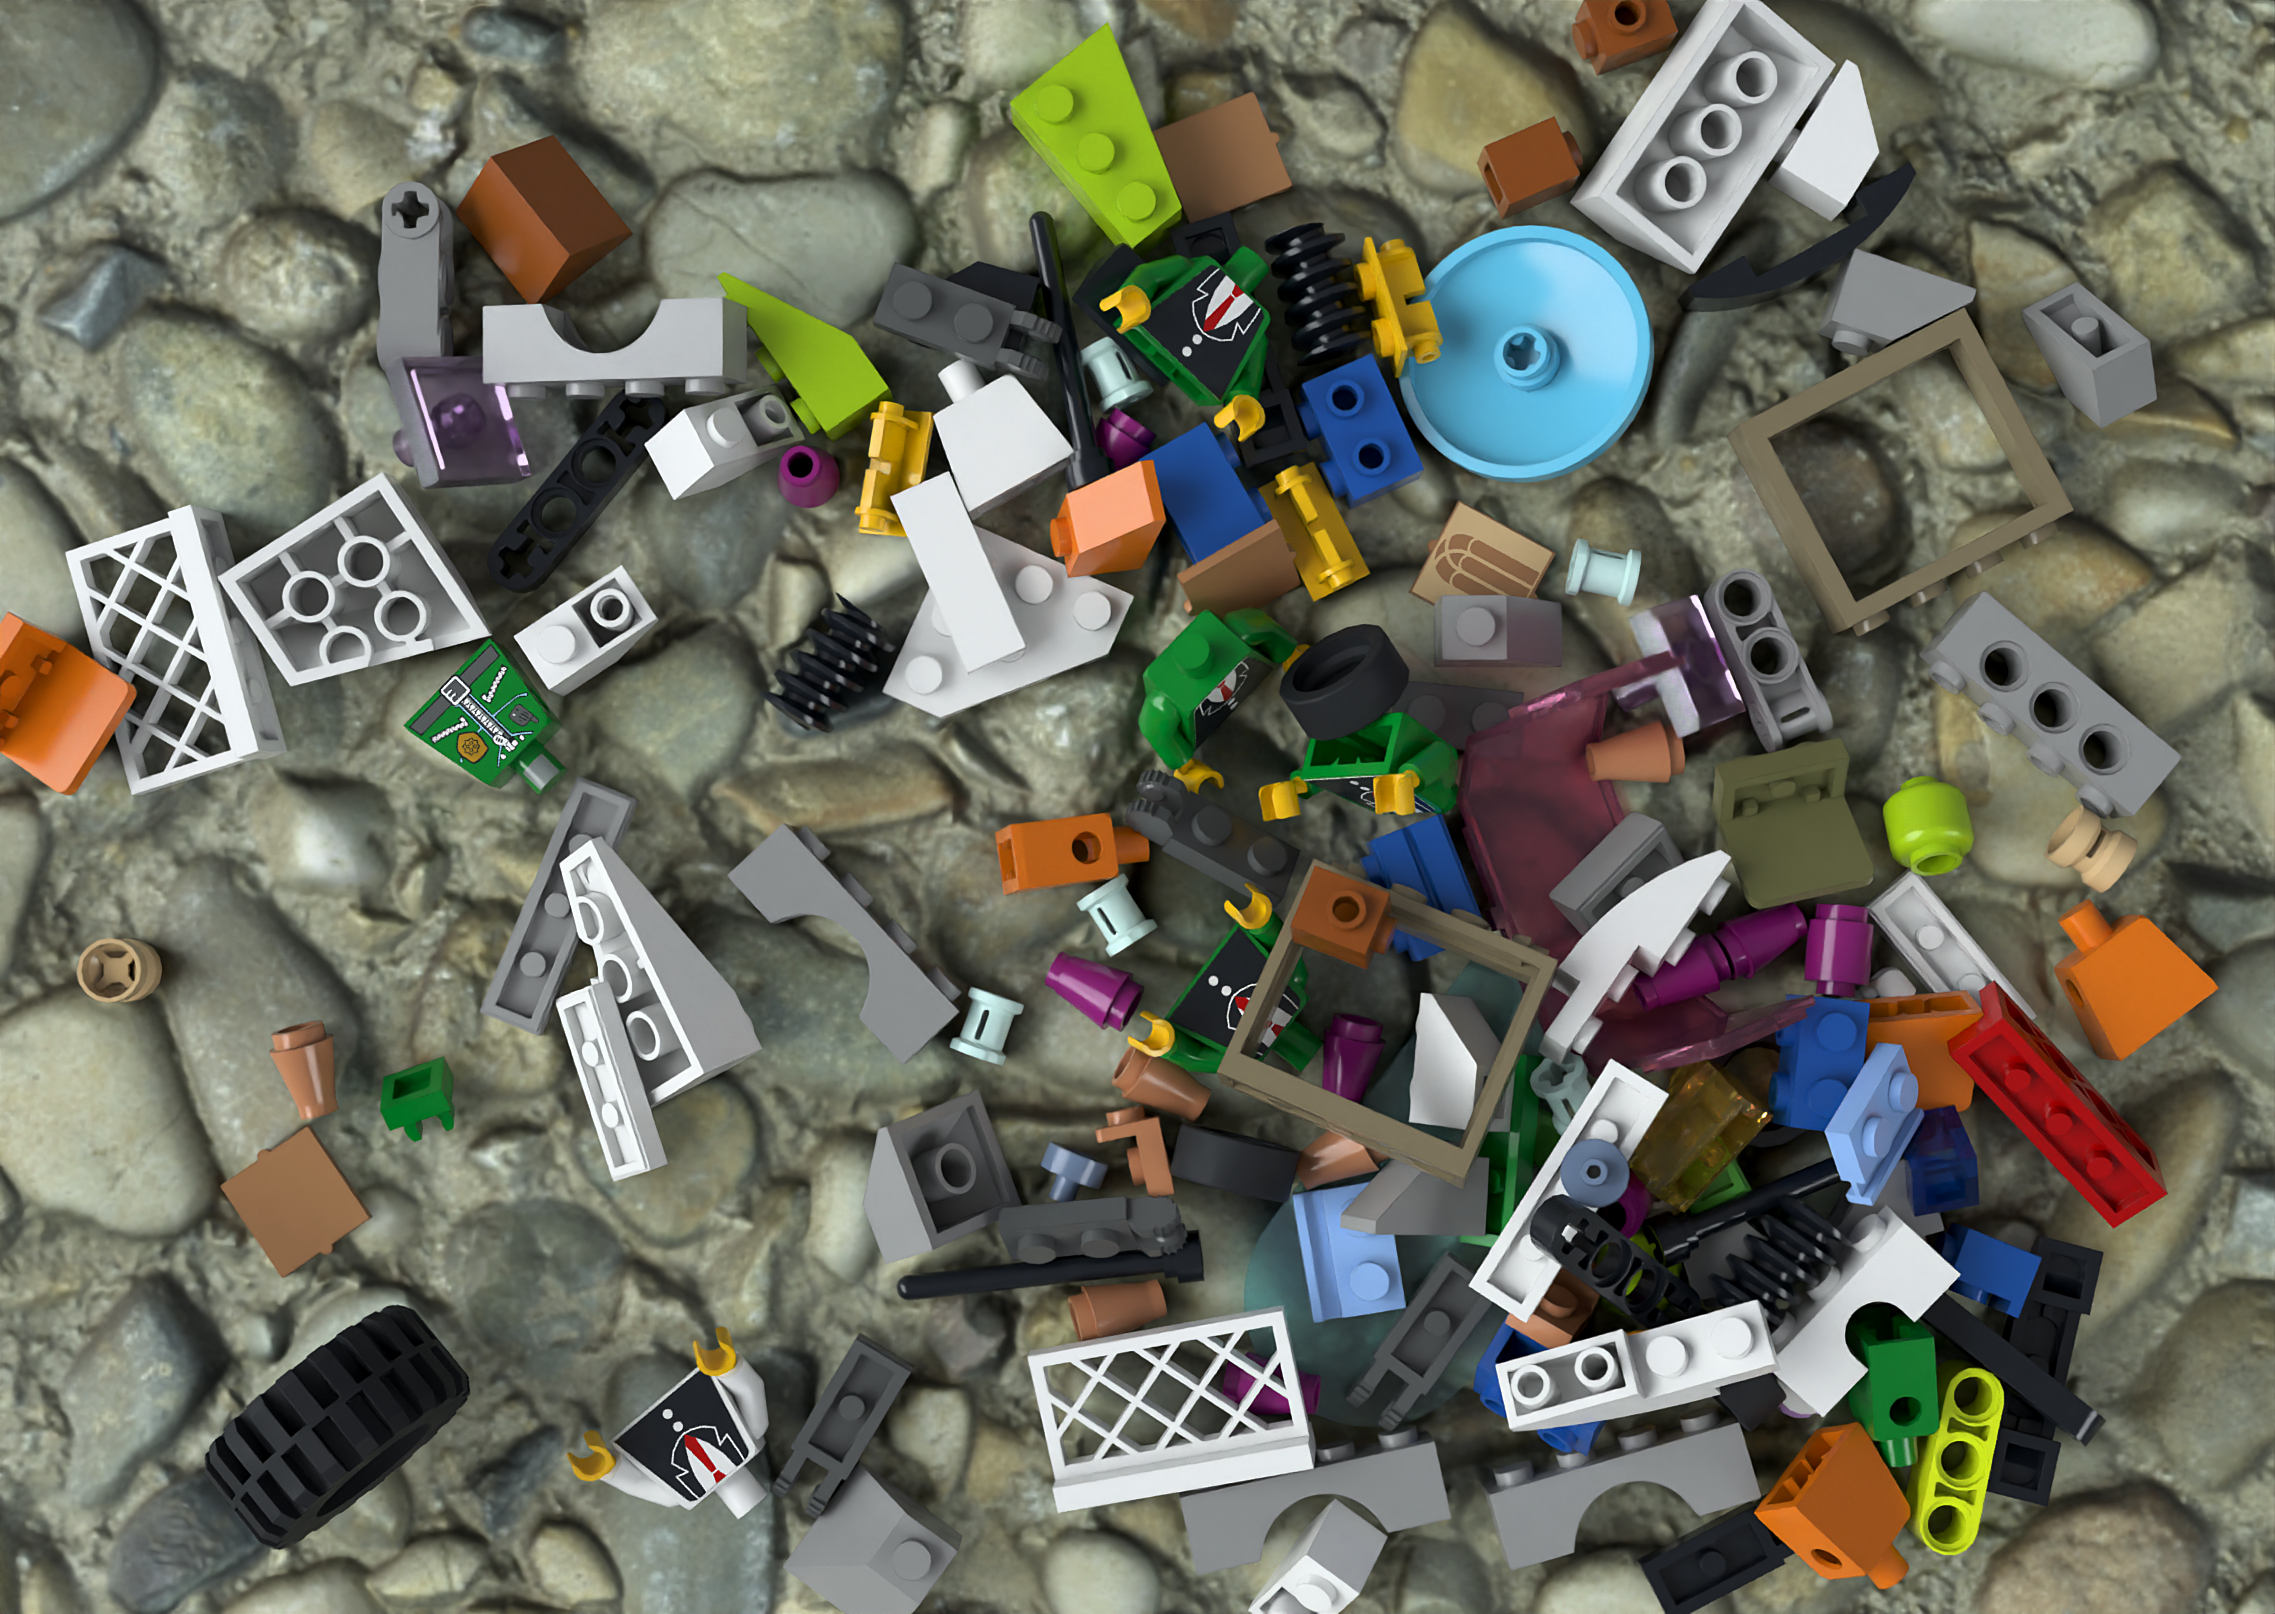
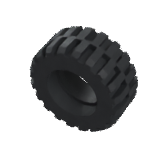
(336, 1425)

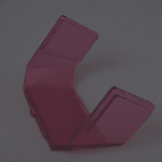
(1534, 820)

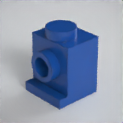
(1988, 1268)

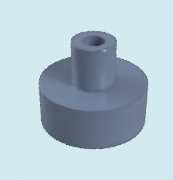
(1072, 1170)
(1601, 1190)

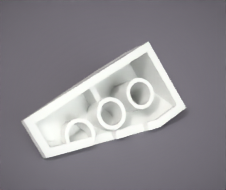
(669, 996)

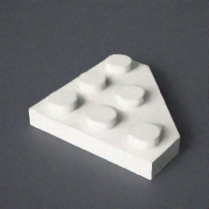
(1058, 617)

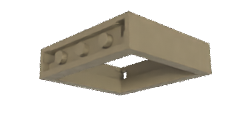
(1753, 448)
(1458, 933)

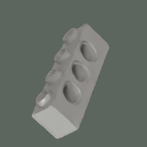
(2134, 755)

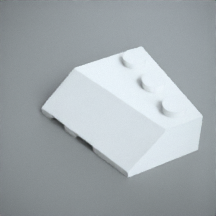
(354, 588)

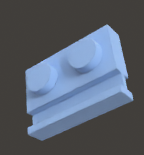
(1875, 1123)
(1344, 1268)

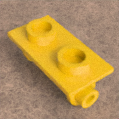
(1399, 328)
(897, 463)
(1314, 528)

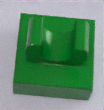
(418, 1095)

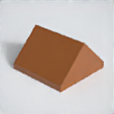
(540, 218)

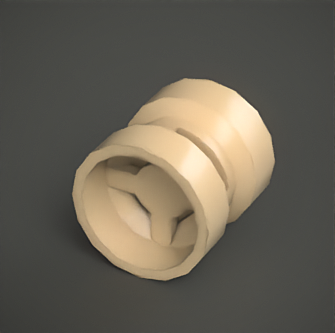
(2091, 849)
(106, 970)

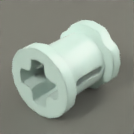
(1114, 375)
(1603, 572)
(1117, 914)
(986, 1026)
(1562, 1092)

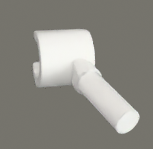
(1885, 983)

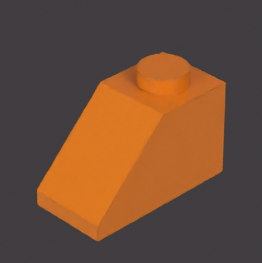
(1110, 522)

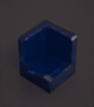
(1940, 1164)

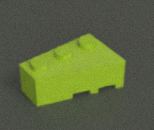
(1099, 143)

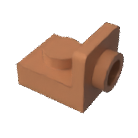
(1149, 1159)
(1560, 1313)

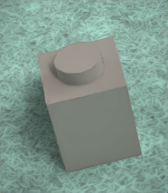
(1884, 302)
(2093, 354)
(1497, 631)
(1416, 1203)

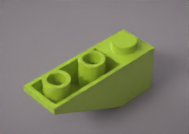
(820, 362)

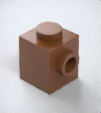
(1622, 31)
(1530, 167)
(1344, 918)

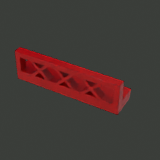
(2058, 1109)

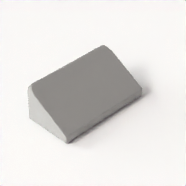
(1615, 868)

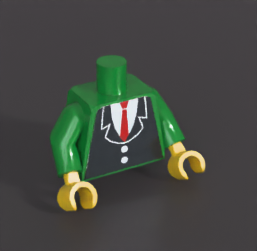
(1201, 329)
(1205, 680)
(1383, 767)
(1219, 993)

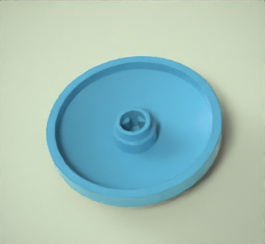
(1536, 355)

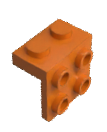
(55, 704)

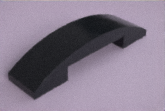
(1738, 286)
(1281, 432)
(2046, 1334)

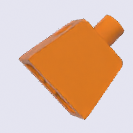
(1041, 854)
(2125, 980)
(1923, 1027)
(1840, 1508)

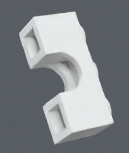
(1882, 1265)

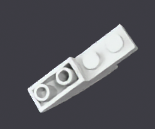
(1637, 931)
(1637, 1372)

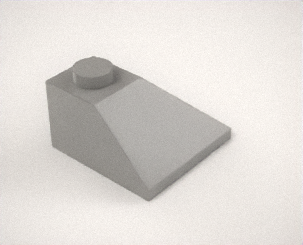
(936, 1178)
(873, 1548)

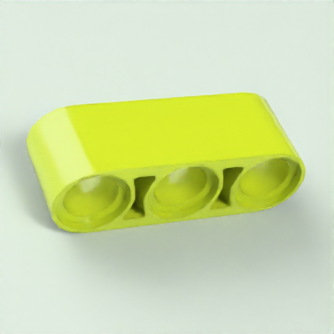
(1967, 1484)

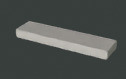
(546, 931)

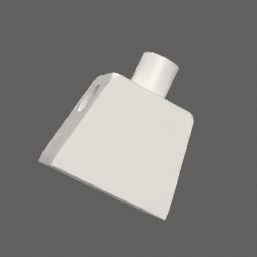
(996, 438)

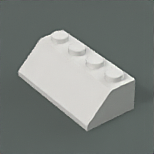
(1703, 132)

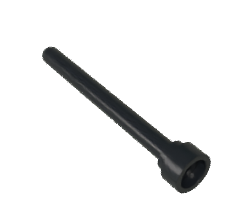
(1088, 460)
(1680, 1234)
(1185, 1264)

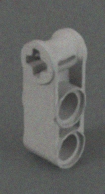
(415, 276)
(1789, 686)

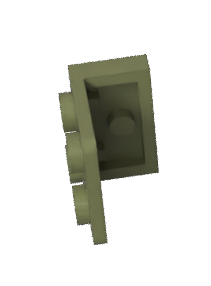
(1790, 824)

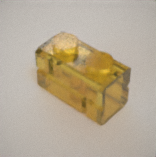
(1696, 1132)

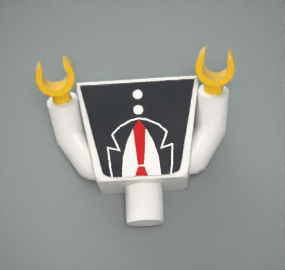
(690, 1438)

